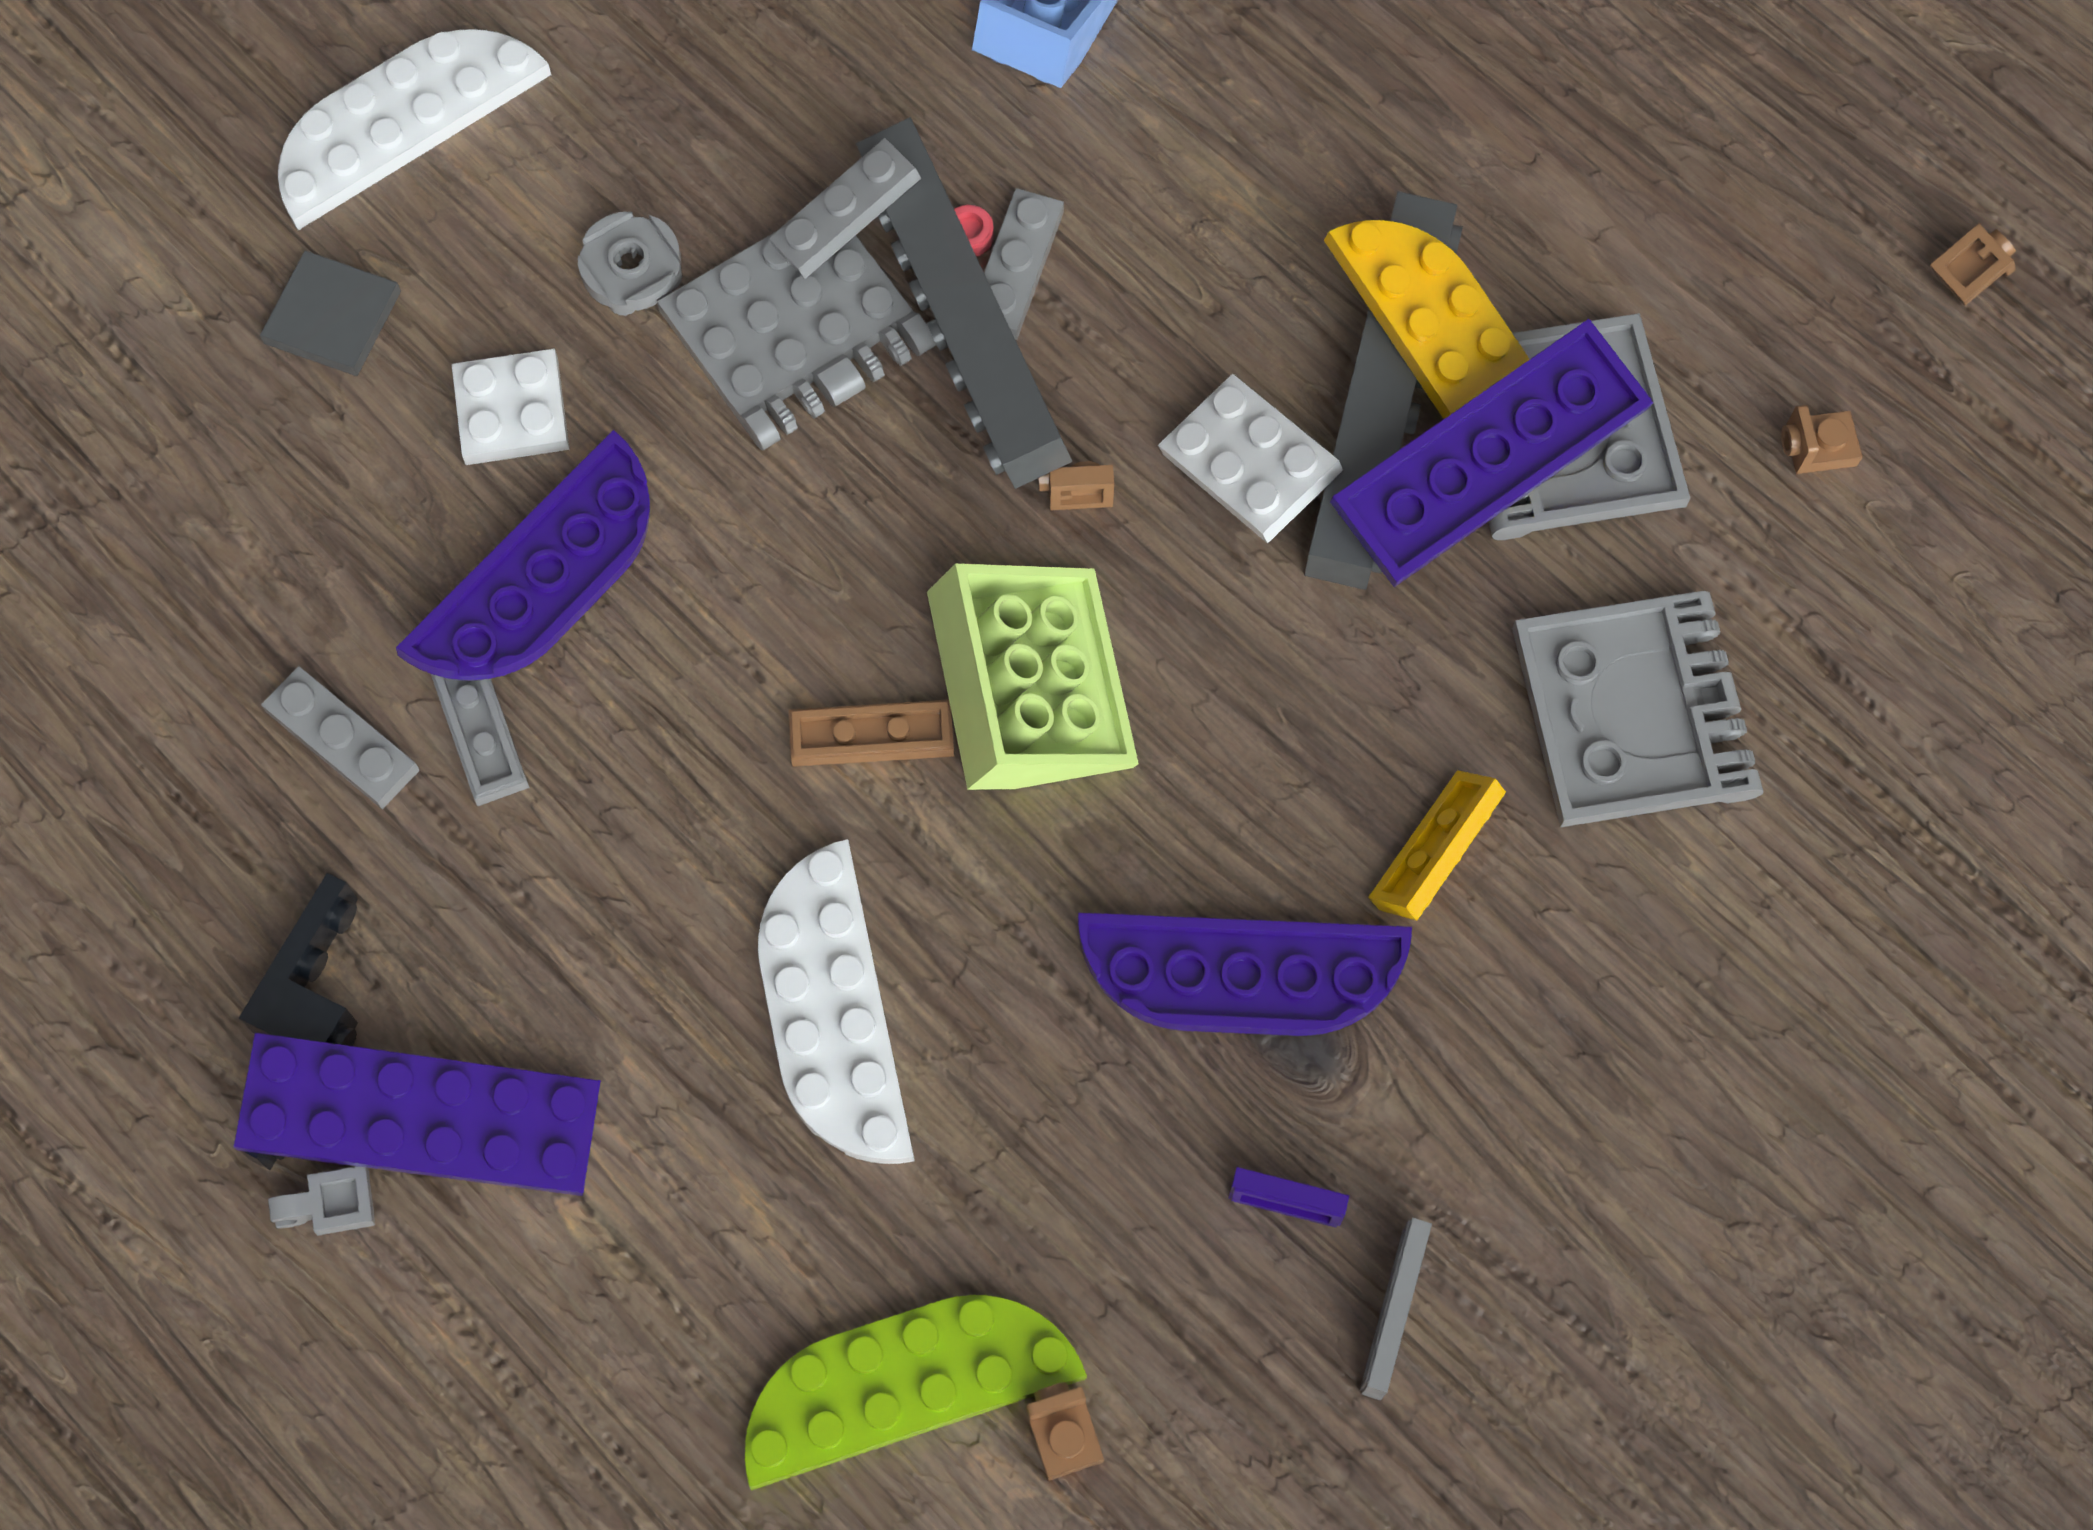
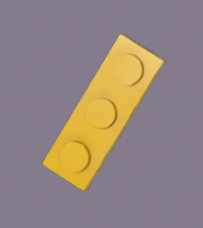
(1437, 845)

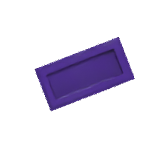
(1288, 1197)

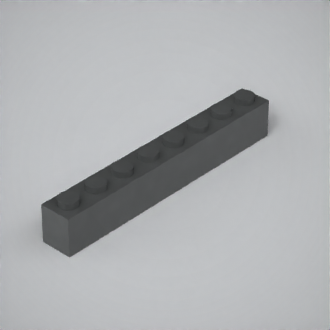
(968, 320)
(1374, 414)

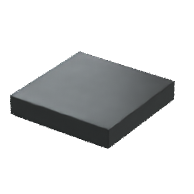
(330, 313)

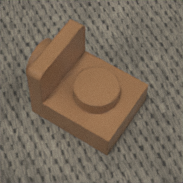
(1975, 262)
(1820, 441)
(1079, 486)
(1063, 1430)

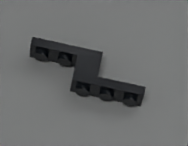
(283, 1003)

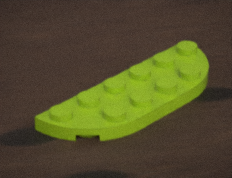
(902, 1382)

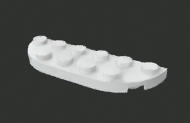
(399, 115)
(831, 1010)

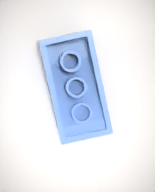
(1040, 35)

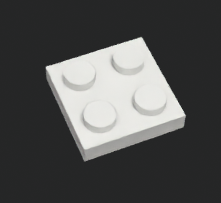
(510, 406)

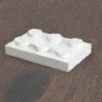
(1250, 458)

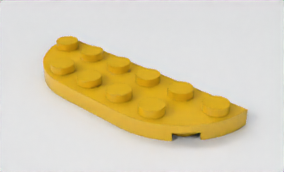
(1428, 309)

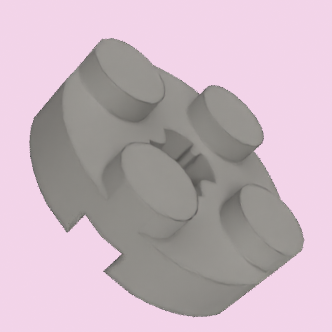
(629, 288)

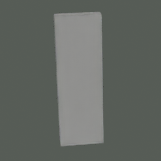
(481, 738)
(1395, 1309)

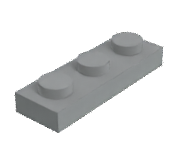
(845, 208)
(1022, 253)
(340, 737)

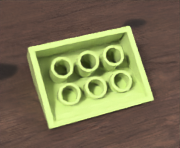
(1030, 675)

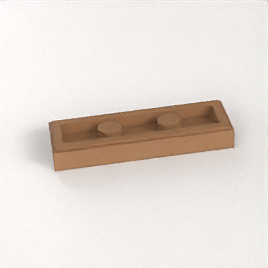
(871, 733)

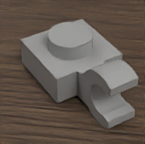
(334, 1203)

